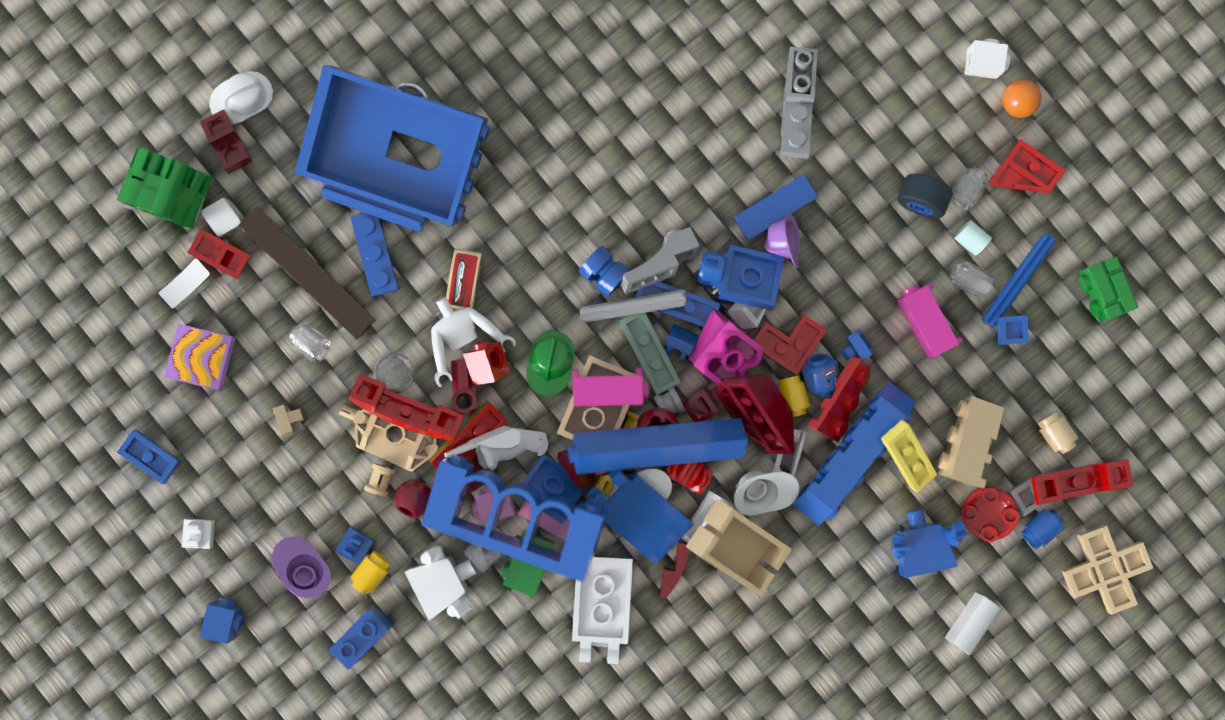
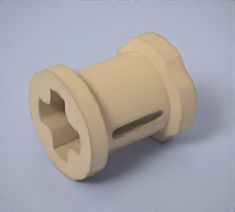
(373, 486)

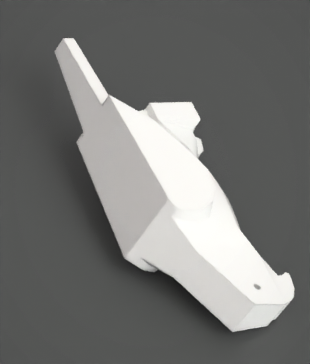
(503, 444)

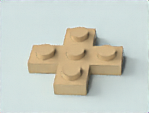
(1107, 569)

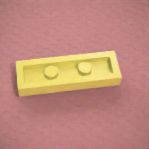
(909, 456)

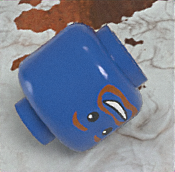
(820, 374)

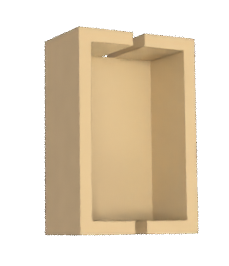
(736, 547)

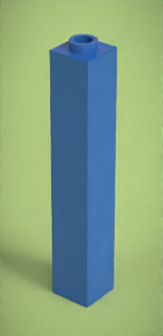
(657, 445)

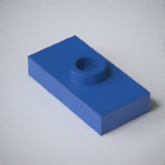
(149, 456)

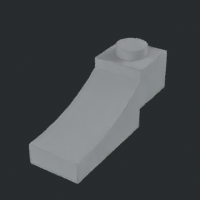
(676, 248)

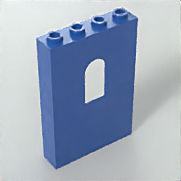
(352, 134)

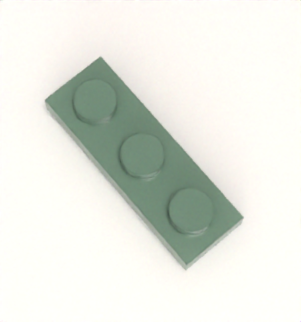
(649, 352)

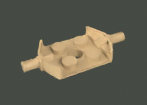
(372, 436)

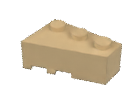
(970, 441)

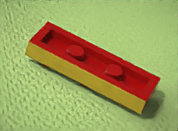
(481, 422)

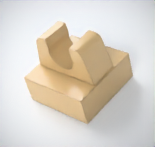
(287, 419)

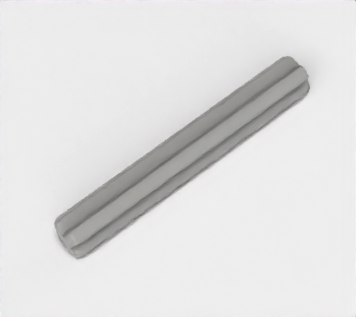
(633, 306)

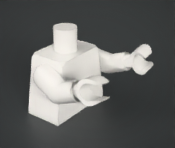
(441, 583)

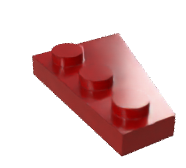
(838, 408)

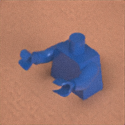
(925, 546)

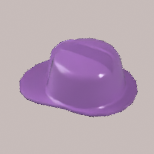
(784, 239)
(301, 567)

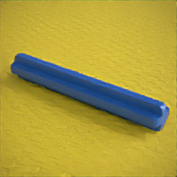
(374, 208)
(1019, 279)

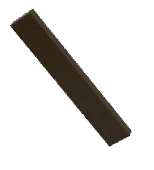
(307, 272)

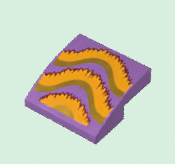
(199, 357)

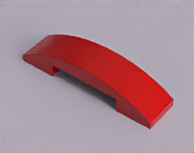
(403, 411)
(1081, 481)

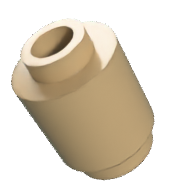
(1057, 432)

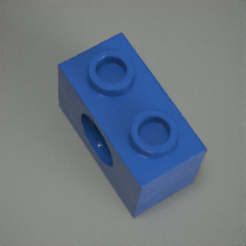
(361, 637)

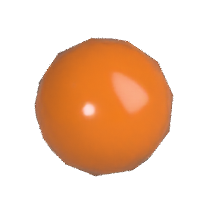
(1021, 98)

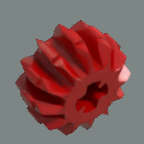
(691, 475)

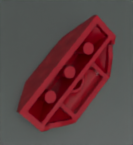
(762, 411)

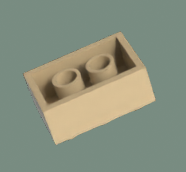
(594, 418)

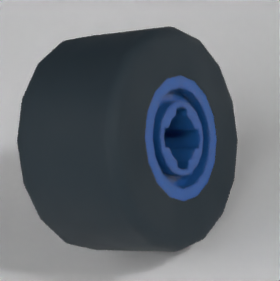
(925, 196)

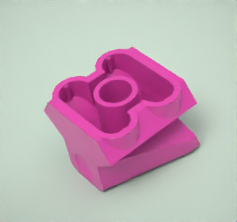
(724, 349)

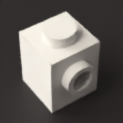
(987, 59)

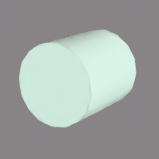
(973, 238)

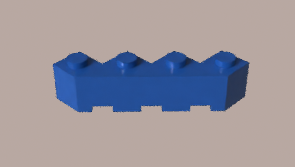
(853, 456)

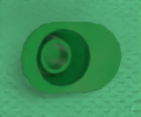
(550, 363)

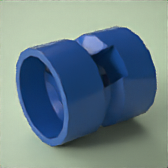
(603, 271)

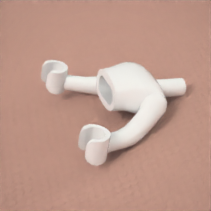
(457, 330)

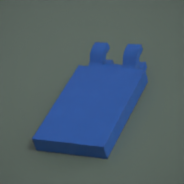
(642, 515)

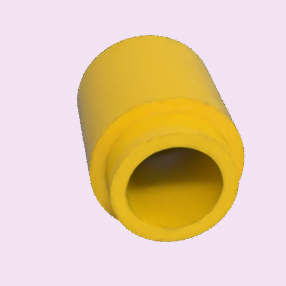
(795, 394)
(370, 572)

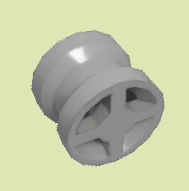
(670, 401)

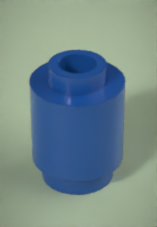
(1043, 528)

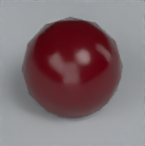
(412, 498)

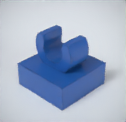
(1012, 330)
(681, 340)
(858, 345)
(355, 545)

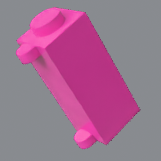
(927, 321)
(609, 390)

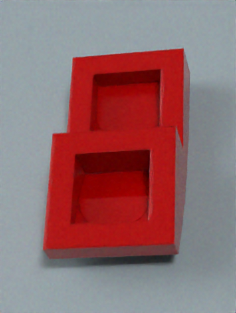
(218, 254)

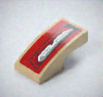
(463, 278)

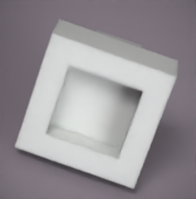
(198, 533)

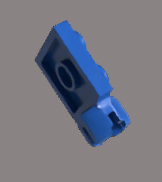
(743, 275)

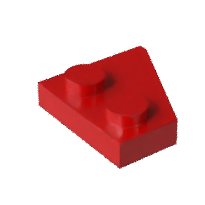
(1027, 170)

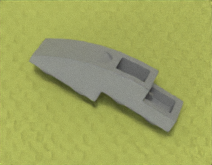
(798, 102)

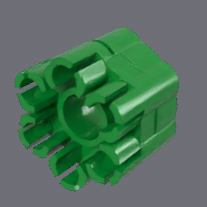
(164, 188)

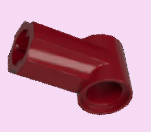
(463, 385)

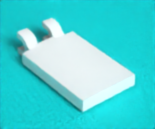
(603, 607)

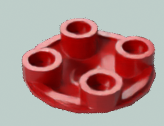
(990, 513)

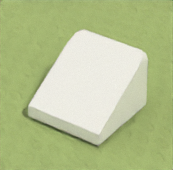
(221, 217)
(746, 315)

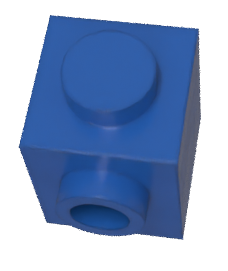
(222, 621)

